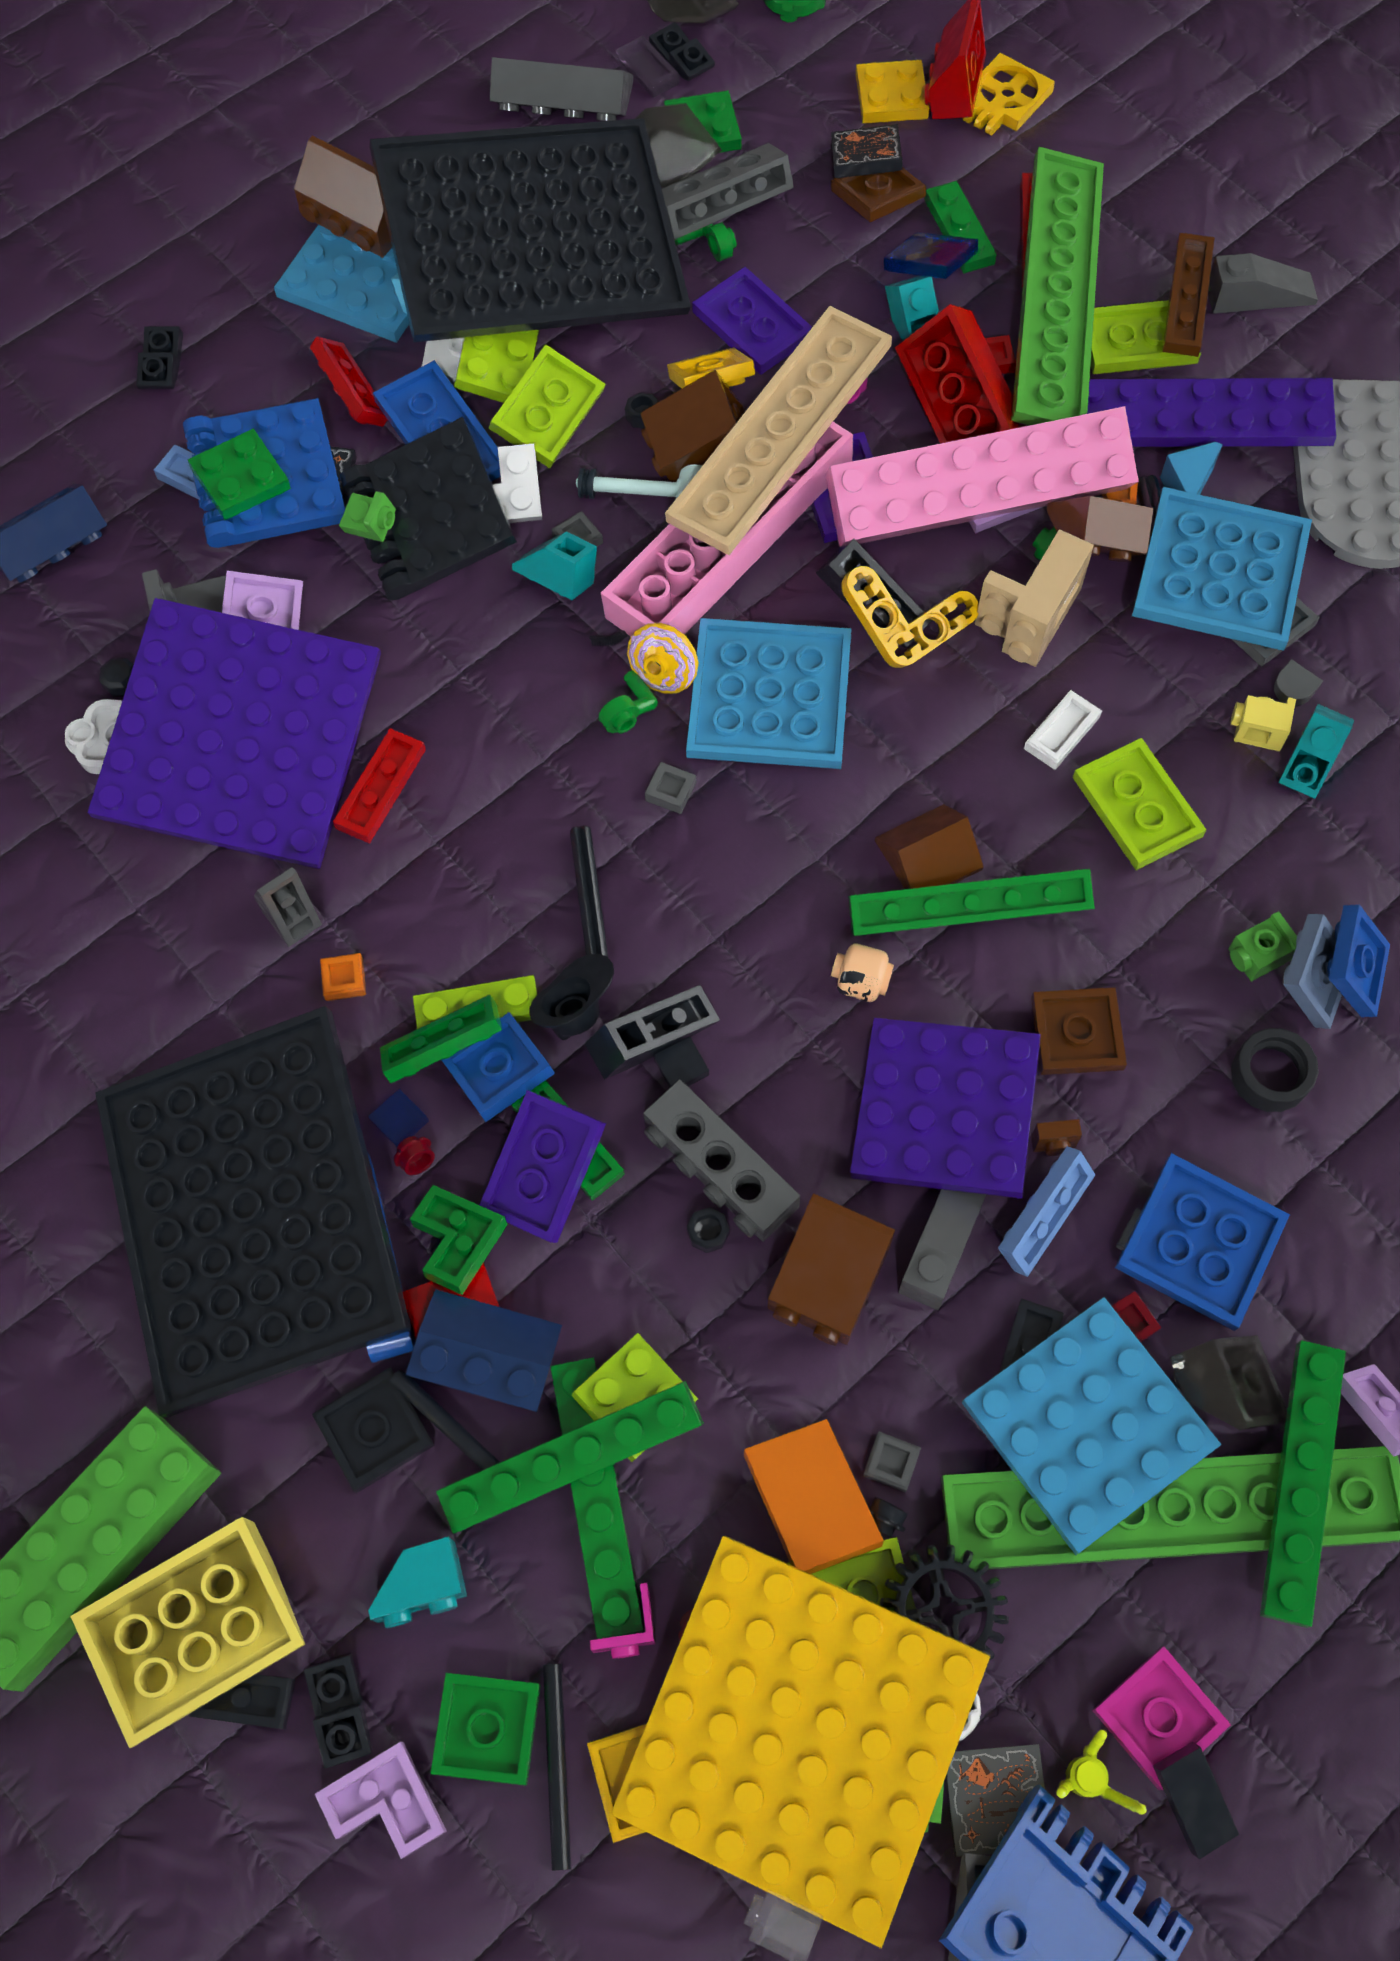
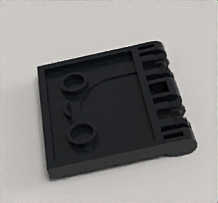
(443, 509)

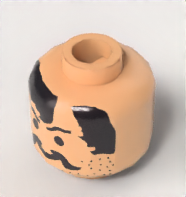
(862, 972)

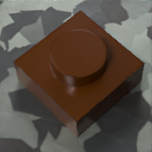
(1056, 1136)

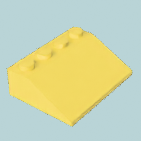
(188, 1630)

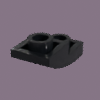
(685, 56)
(160, 358)
(338, 1710)

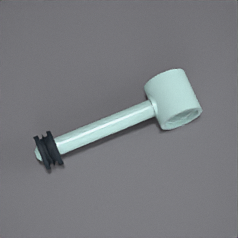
(589, 484)

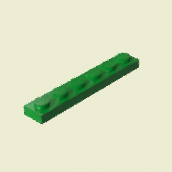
(971, 902)
(569, 1457)
(1303, 1485)
(599, 1521)

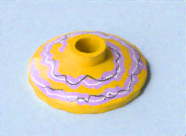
(670, 650)

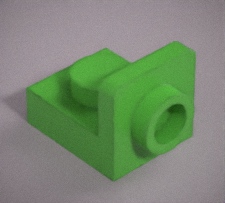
(368, 516)

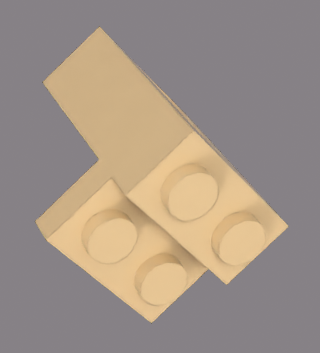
(1034, 612)

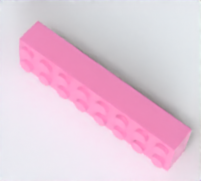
(981, 476)
(684, 577)

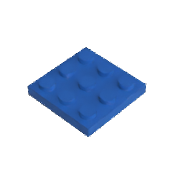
(1202, 1242)

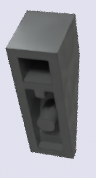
(1257, 283)
(288, 907)
(941, 1247)

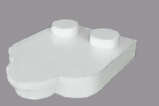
(91, 735)

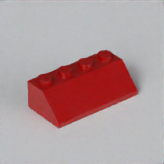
(957, 377)

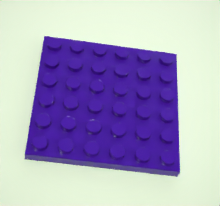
(235, 733)

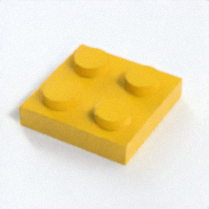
(891, 91)
(729, 364)

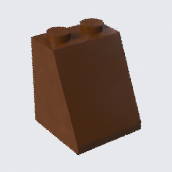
(690, 424)
(830, 1270)

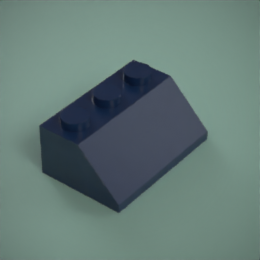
(48, 532)
(484, 1350)

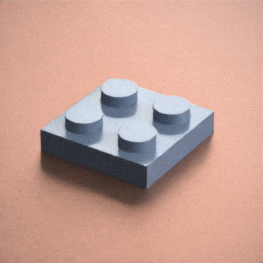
(1307, 974)

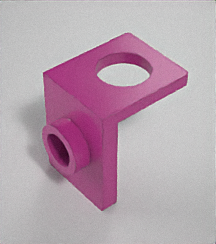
(628, 1645)

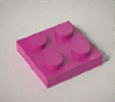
(1159, 1713)

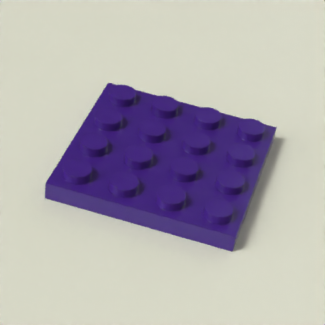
(946, 1107)

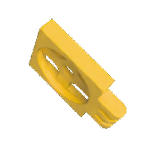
(994, 112)

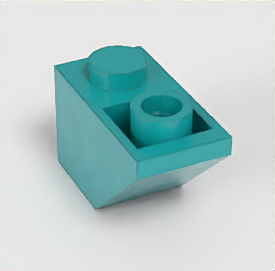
(911, 304)
(560, 564)
(1316, 751)
(420, 1580)

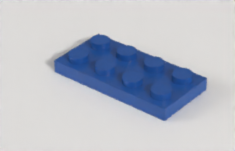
(428, 402)

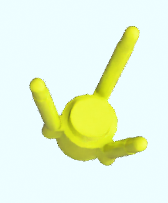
(1090, 1778)

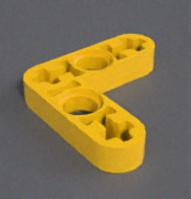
(898, 629)

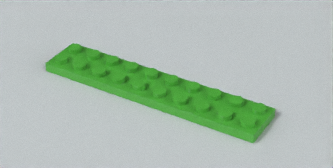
(1058, 289)
(1208, 1510)

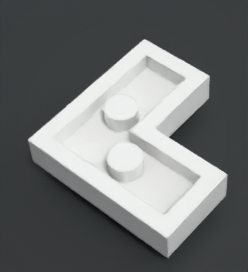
(519, 483)

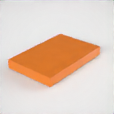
(813, 1498)

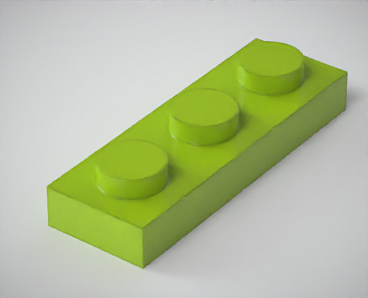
(509, 995)

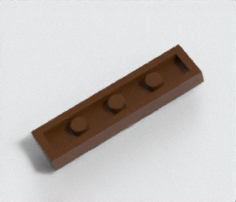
(1188, 294)

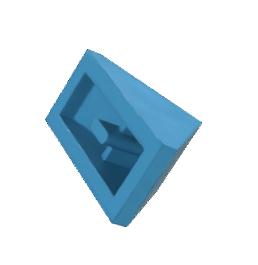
(1190, 468)

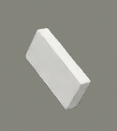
(1062, 729)

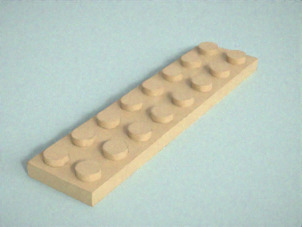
(778, 430)

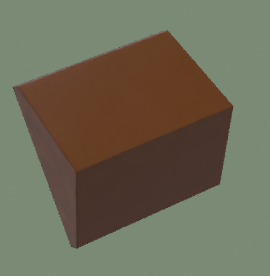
(932, 849)

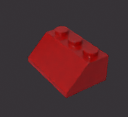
(957, 65)

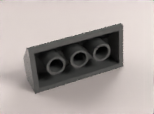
(560, 87)

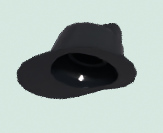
(572, 999)

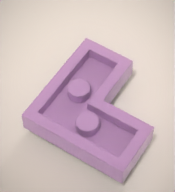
(1375, 1403)
(384, 1787)

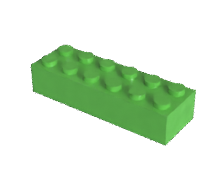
(94, 1540)

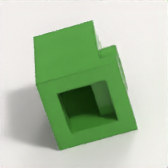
(1276, 949)

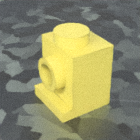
(1263, 722)

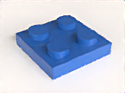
(1359, 960)
(499, 1069)

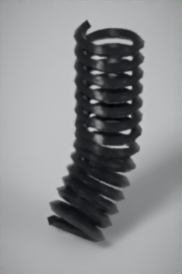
(612, 638)

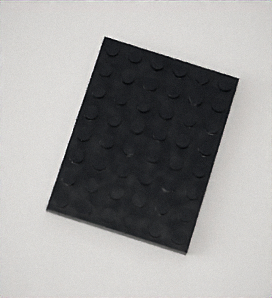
(528, 228)
(249, 1213)

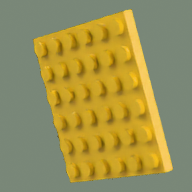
(802, 1738)

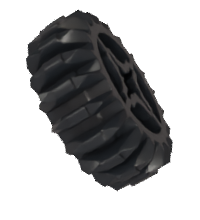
(935, 1566)

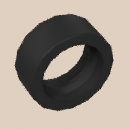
(1288, 1043)

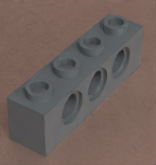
(727, 189)
(684, 1109)

